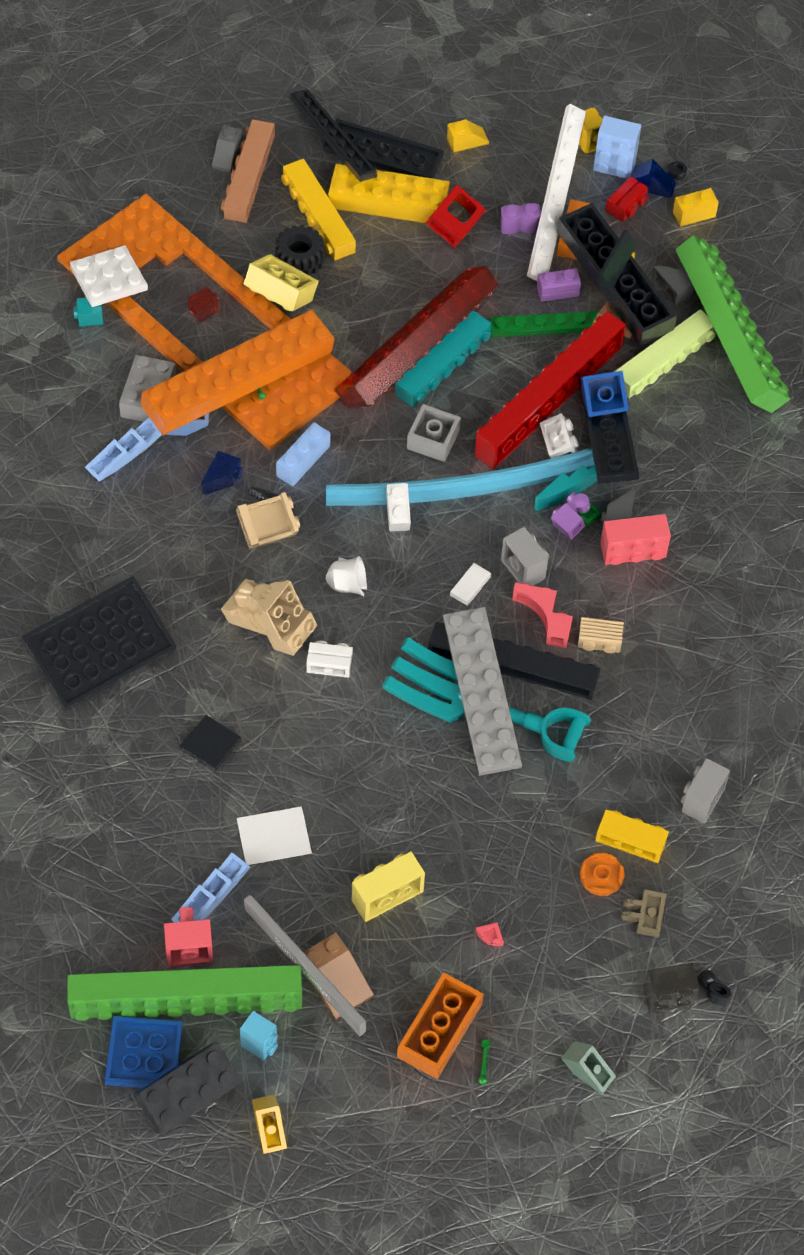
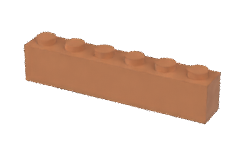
(248, 171)

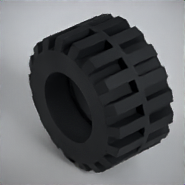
(301, 239)

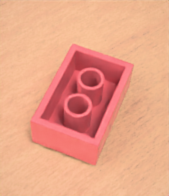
(635, 539)

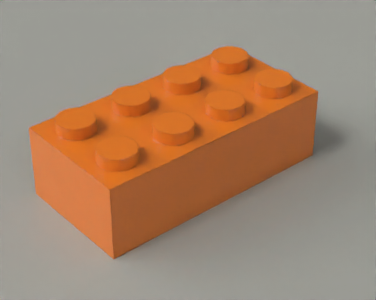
(440, 1025)

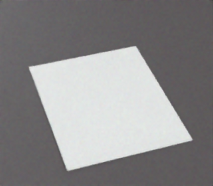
(274, 835)

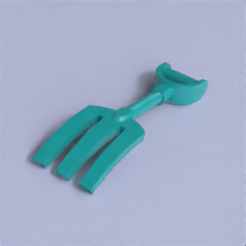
(454, 711)

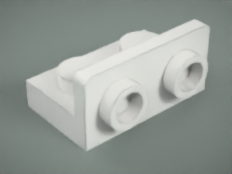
(558, 436)

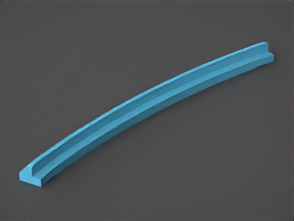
(463, 485)

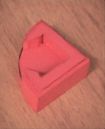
(490, 934)

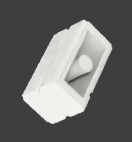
(398, 507)
(329, 659)

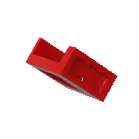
(447, 225)

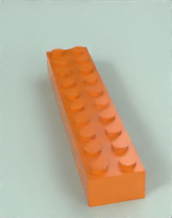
(237, 372)

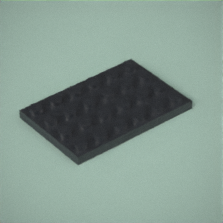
(98, 643)

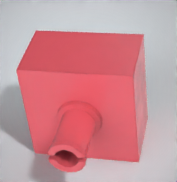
(188, 940)

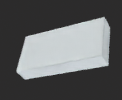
(470, 584)

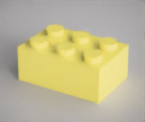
(280, 282)
(387, 886)

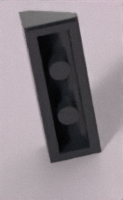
(616, 260)

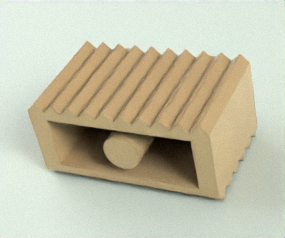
(600, 635)

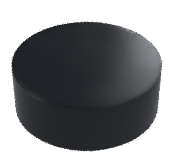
(677, 170)

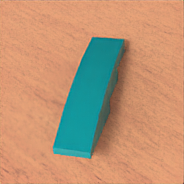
(564, 486)

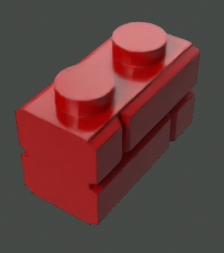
(627, 199)

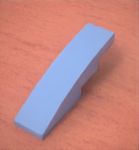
(125, 450)
(215, 888)

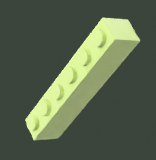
(667, 352)

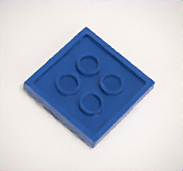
(142, 1050)

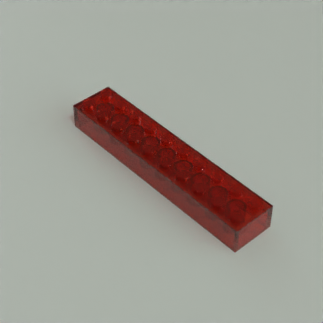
(416, 337)

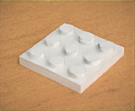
(108, 276)

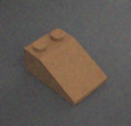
(341, 970)

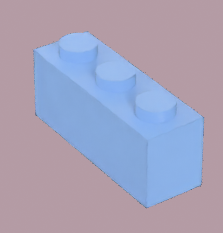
(303, 454)

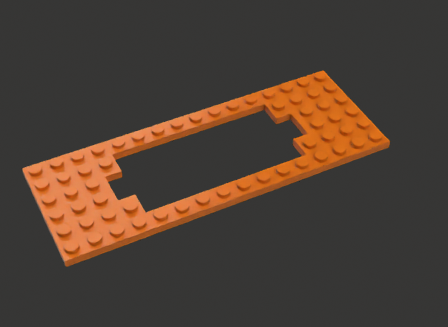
(152, 233)

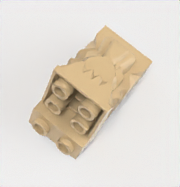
(272, 612)

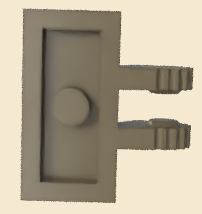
(650, 915)

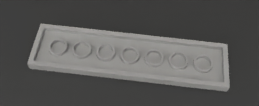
(482, 691)

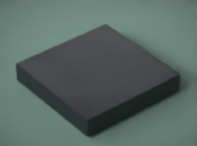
(210, 743)

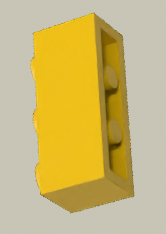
(632, 835)

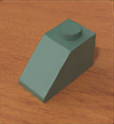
(588, 1066)

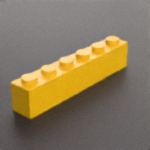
(318, 209)

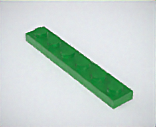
(541, 324)

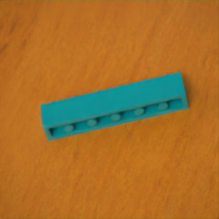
(443, 359)

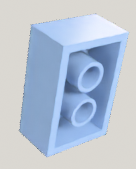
(617, 147)

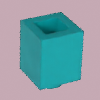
(86, 314)

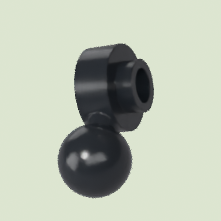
(717, 992)

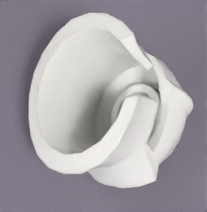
(347, 576)

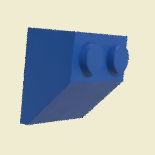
(604, 393)

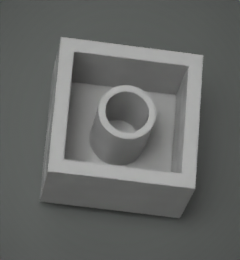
(433, 433)
(524, 557)
(704, 790)

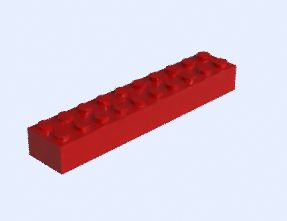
(549, 390)

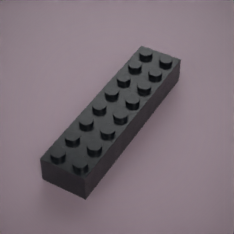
(633, 294)

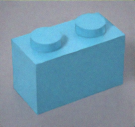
(259, 1036)

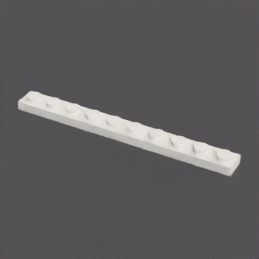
(556, 191)

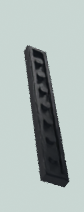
(333, 135)

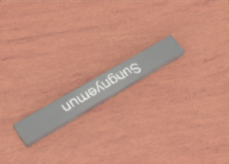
(308, 968)

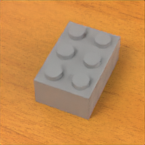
(143, 375)

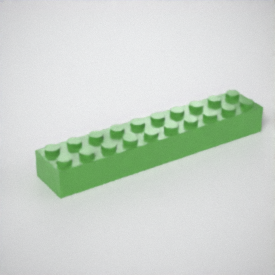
(733, 324)
(185, 992)

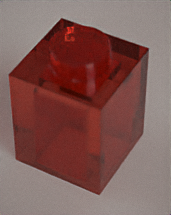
(203, 304)

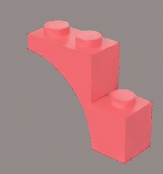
(542, 602)

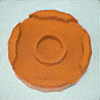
(601, 874)

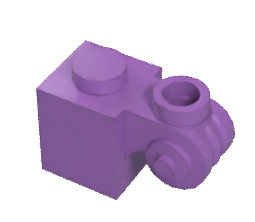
(567, 518)

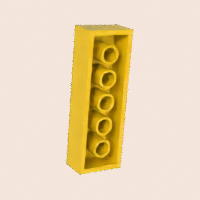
(387, 194)

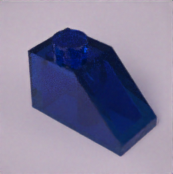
(655, 178)
(221, 473)

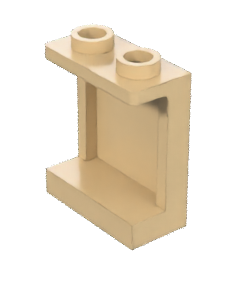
(268, 520)

